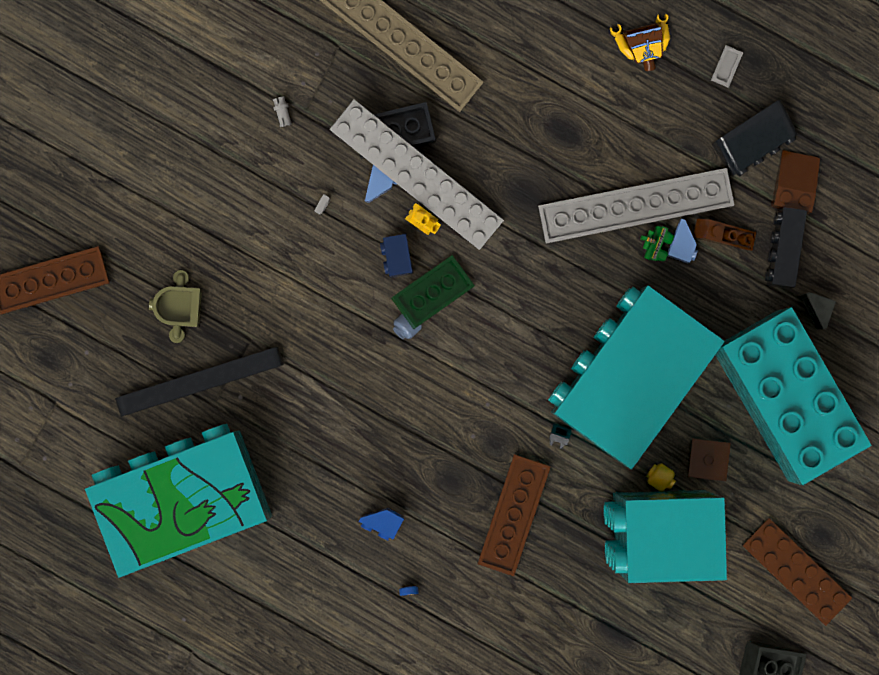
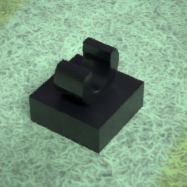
(559, 434)

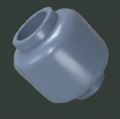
(404, 329)

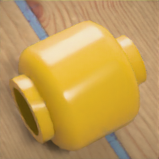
(661, 477)

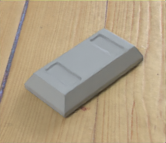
(727, 66)

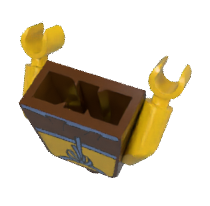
(644, 42)

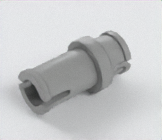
(282, 111)

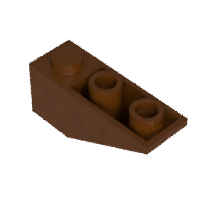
(724, 234)

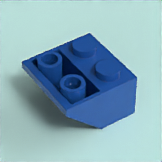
(383, 521)

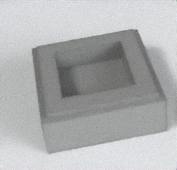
(322, 205)

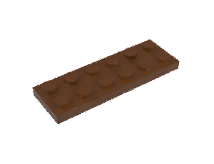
(52, 280)
(513, 515)
(796, 571)

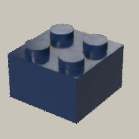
(397, 256)

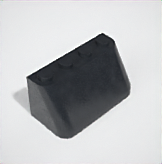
(755, 139)

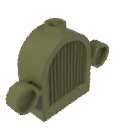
(178, 306)

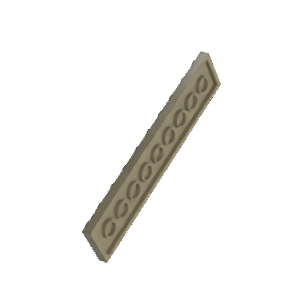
(409, 49)

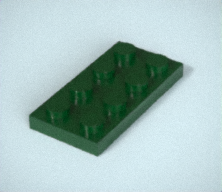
(432, 292)

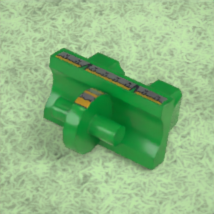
(654, 242)

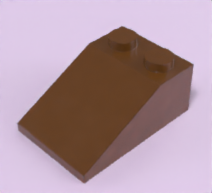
(796, 181)

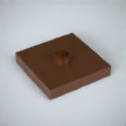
(709, 459)

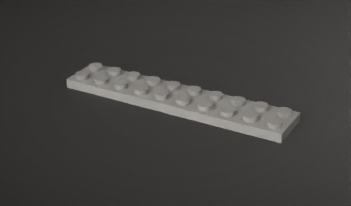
(416, 174)
(636, 205)

